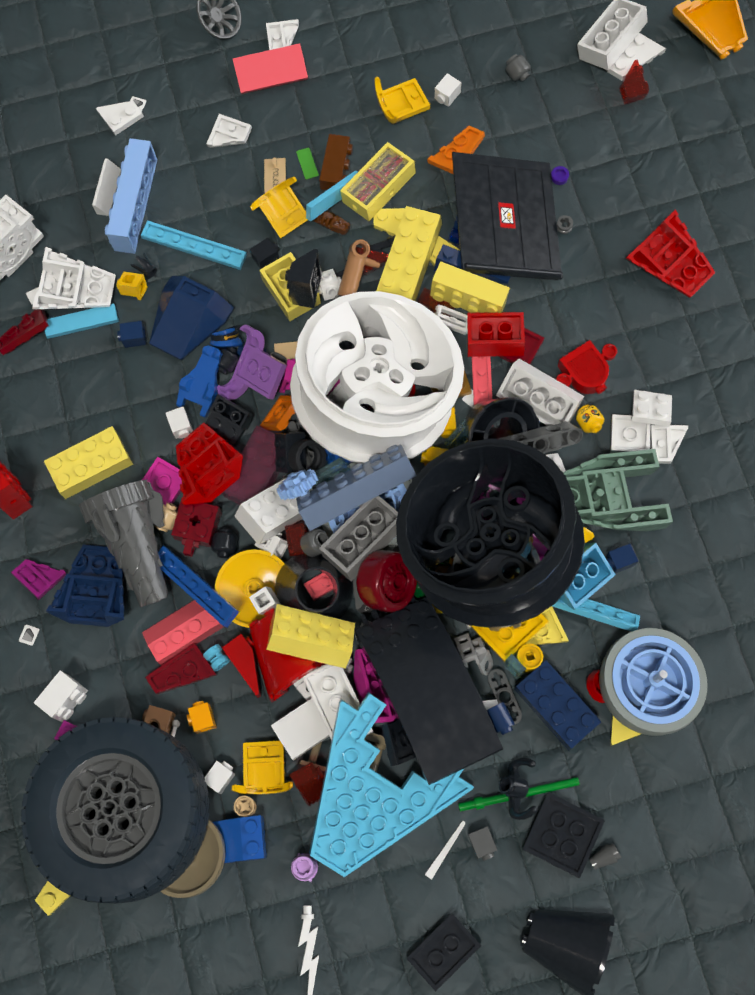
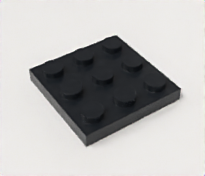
(563, 835)

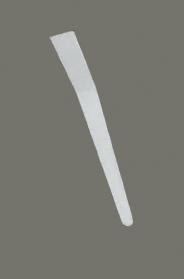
(436, 864)

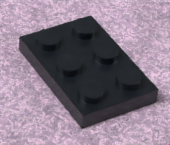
(443, 952)

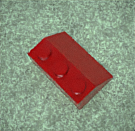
(495, 334)

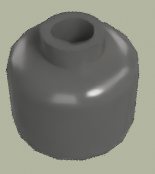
(518, 67)
(313, 541)

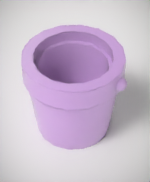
(304, 867)

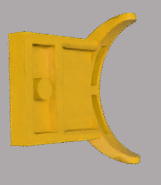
(401, 100)
(281, 208)
(263, 769)

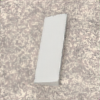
(106, 187)

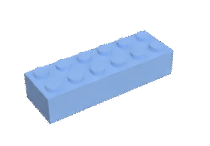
(131, 196)

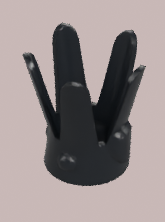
(149, 269)

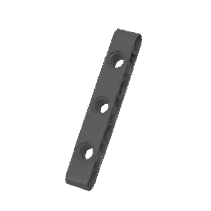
(549, 437)

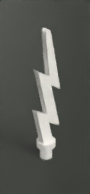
(308, 963)

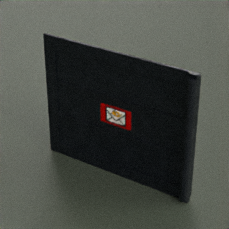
(506, 217)

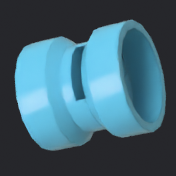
(216, 657)

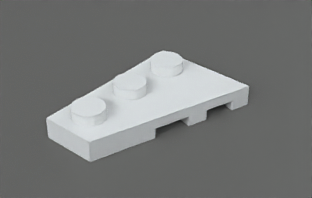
(641, 49)

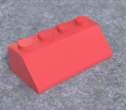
(180, 630)

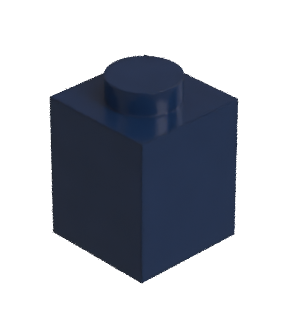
(132, 334)
(622, 558)

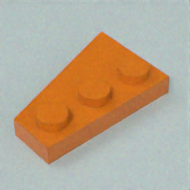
(464, 142)

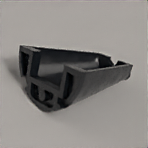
(570, 945)

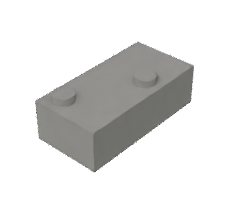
(364, 532)

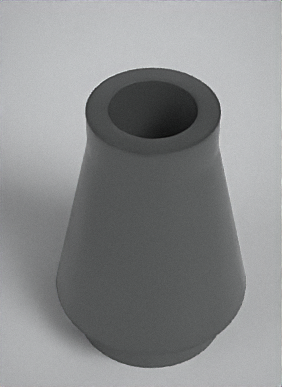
(605, 856)

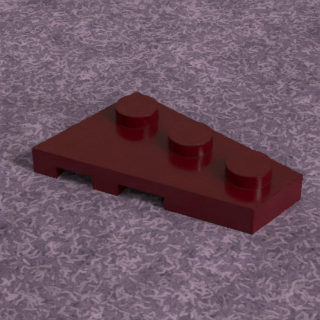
(181, 670)

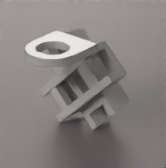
(478, 653)

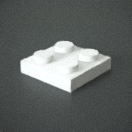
(651, 408)
(628, 435)

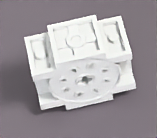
(16, 236)

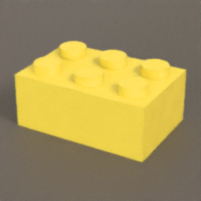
(274, 279)

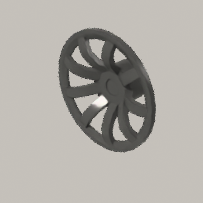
(216, 17)

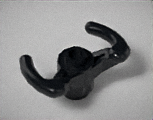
(517, 788)

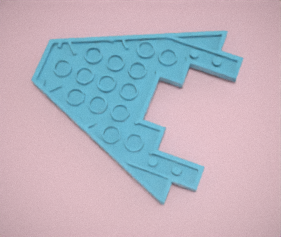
(360, 808)

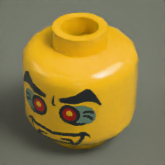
(590, 419)

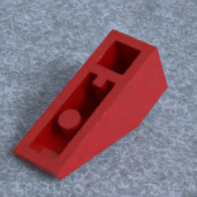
(244, 659)

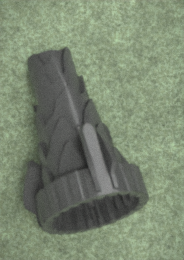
(126, 523)

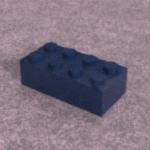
(557, 705)

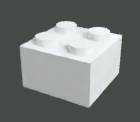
(61, 697)

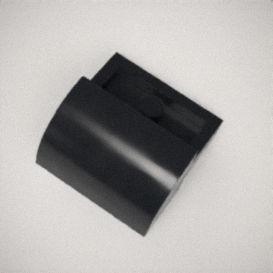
(228, 419)

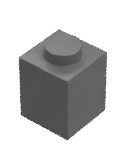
(482, 843)

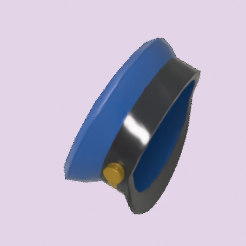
(226, 338)

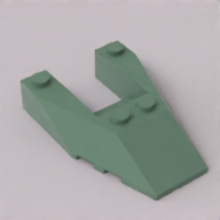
(604, 496)

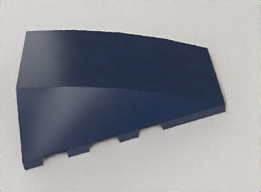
(91, 590)

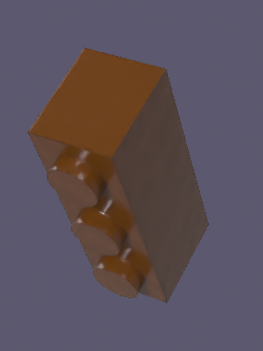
(335, 160)

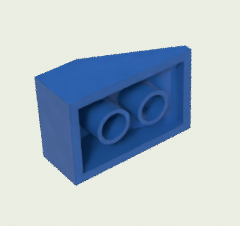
(243, 838)

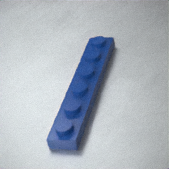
(197, 587)

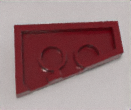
(28, 327)

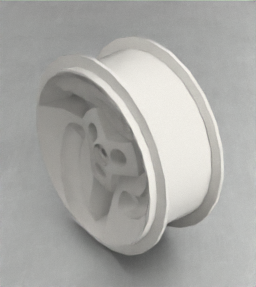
(400, 335)

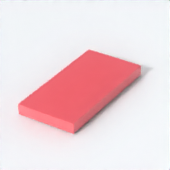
(270, 68)

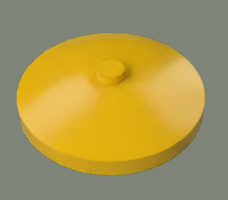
(242, 577)

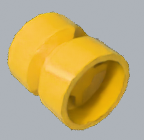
(530, 657)

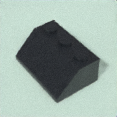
(304, 279)

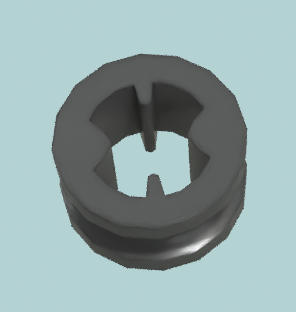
(564, 230)

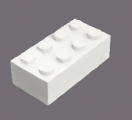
(612, 33)
(548, 397)
(267, 514)

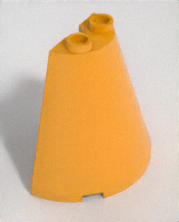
(714, 23)

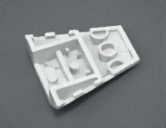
(72, 284)

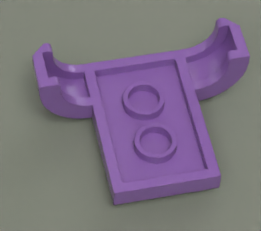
(254, 369)

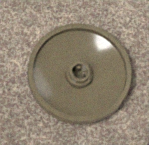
(204, 868)

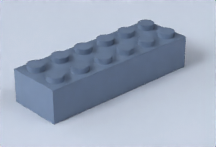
(355, 487)

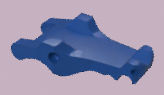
(201, 382)

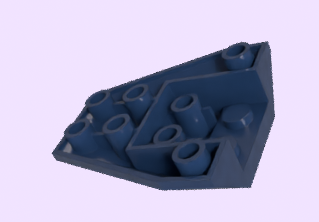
(187, 316)

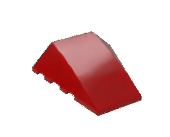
(673, 257)
(206, 465)

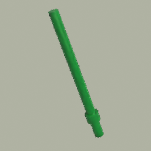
(480, 802)

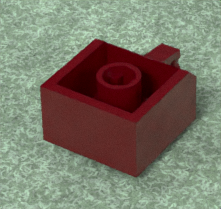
(197, 535)

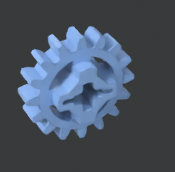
(297, 484)

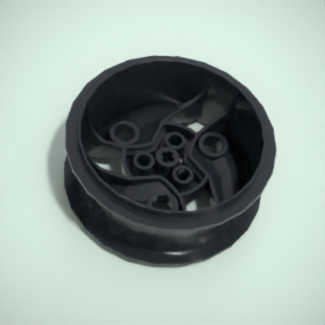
(448, 498)

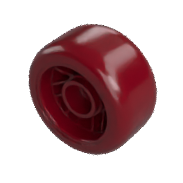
(385, 581)

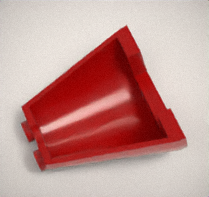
(277, 669)

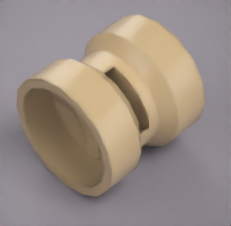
(245, 803)

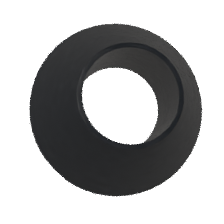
(514, 413)
(296, 567)

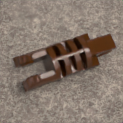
(332, 222)

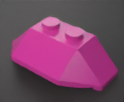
(366, 682)

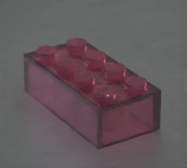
(257, 468)

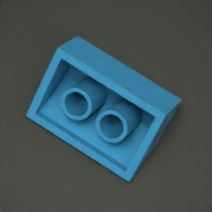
(591, 576)

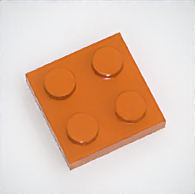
(279, 415)

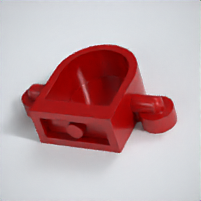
(586, 368)

